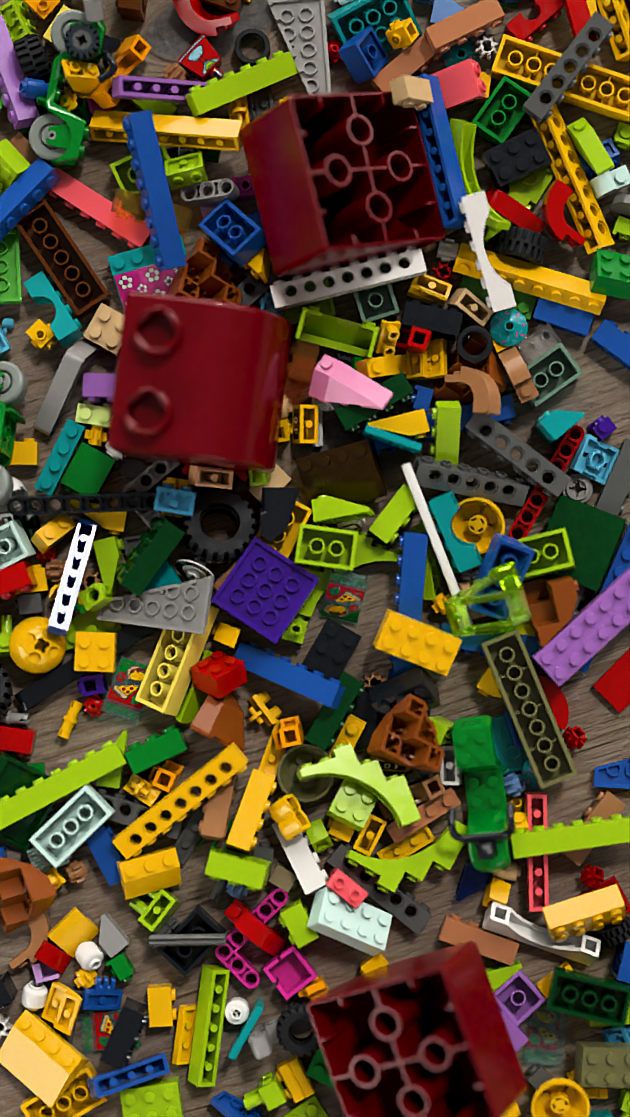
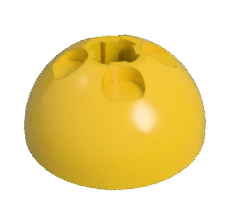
(476, 530)
(27, 647)
(560, 1099)

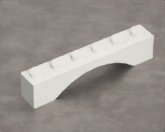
(499, 290)
(510, 924)

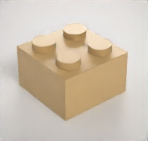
(105, 329)

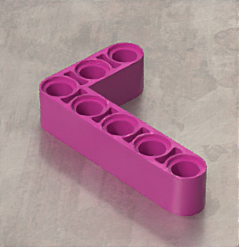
(234, 945)

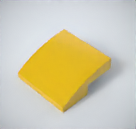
(429, 364)
(73, 931)
(62, 1007)

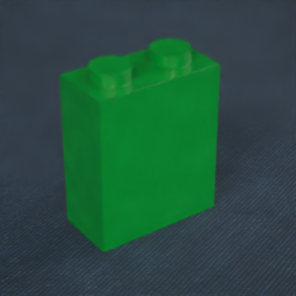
(88, 471)

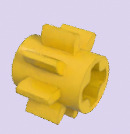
(96, 436)
(438, 603)
(85, 978)

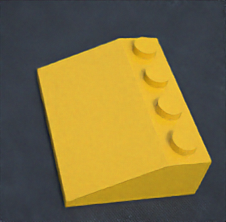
(41, 1058)

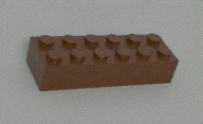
(63, 259)

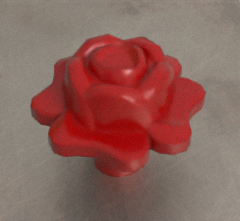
(333, 48)
(47, 556)
(93, 705)

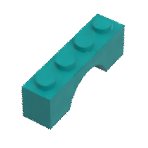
(64, 326)
(56, 465)
(464, 554)

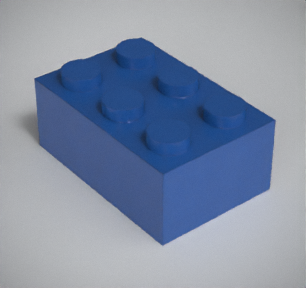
(233, 232)

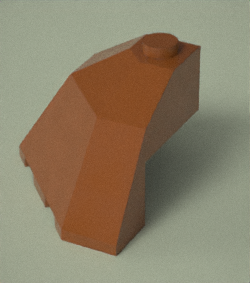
(205, 276)
(474, 345)
(550, 604)
(222, 720)
(408, 737)
(23, 893)

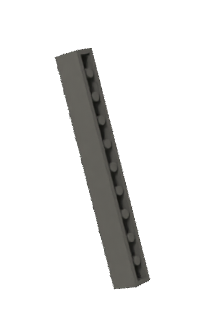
(613, 495)

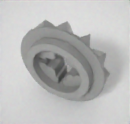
(584, 483)

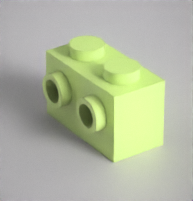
(90, 414)

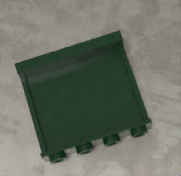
(592, 538)
(13, 776)

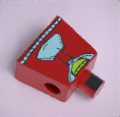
(201, 60)

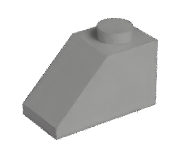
(111, 936)

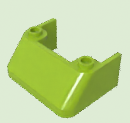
(337, 333)

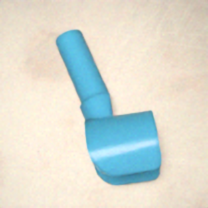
(7, 323)

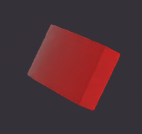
(53, 956)

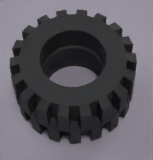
(33, 58)
(522, 245)
(291, 1043)

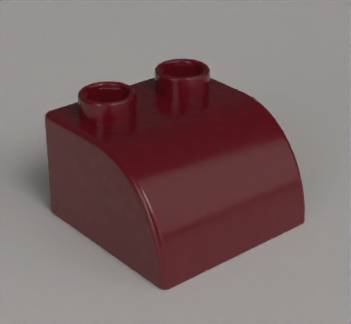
(340, 180)
(199, 382)
(419, 1040)

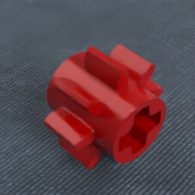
(443, 267)
(574, 737)
(592, 876)

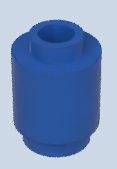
(33, 88)

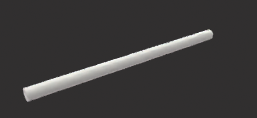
(431, 531)

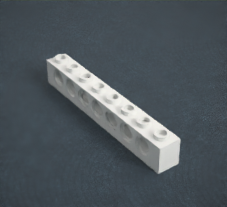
(378, 278)

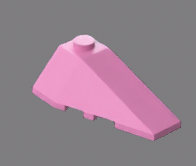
(342, 384)

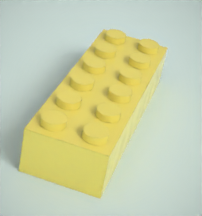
(169, 668)

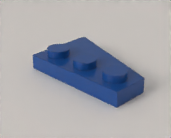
(613, 775)
(232, 1106)

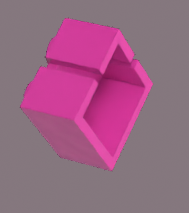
(291, 969)

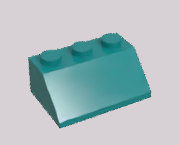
(554, 424)

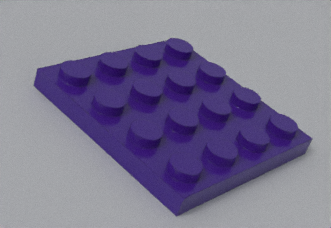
(265, 590)

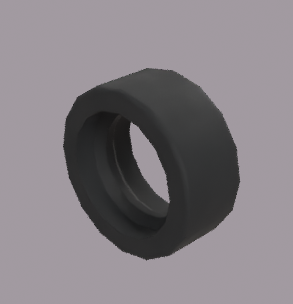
(251, 33)
(474, 358)

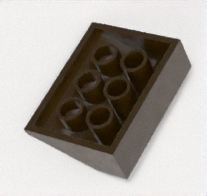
(343, 473)

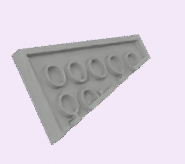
(305, 35)
(168, 607)

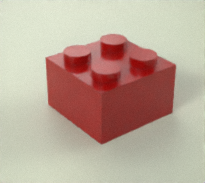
(15, 579)
(219, 674)

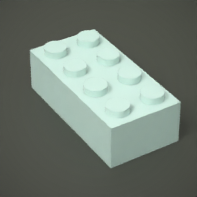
(14, 544)
(72, 825)
(359, 927)

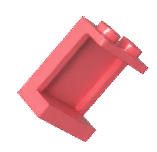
(461, 84)
(346, 887)

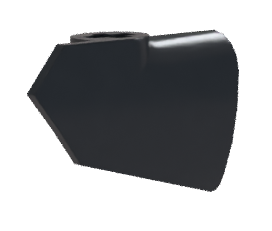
(276, 510)
(366, 712)

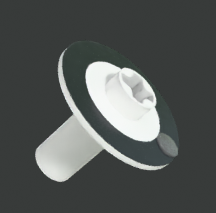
(193, 569)

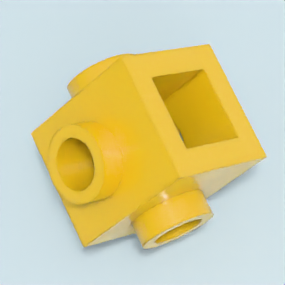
(402, 33)
(42, 335)

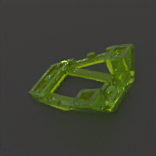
(512, 593)

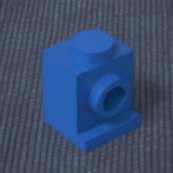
(422, 398)

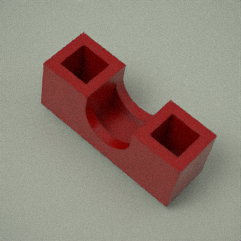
(525, 29)

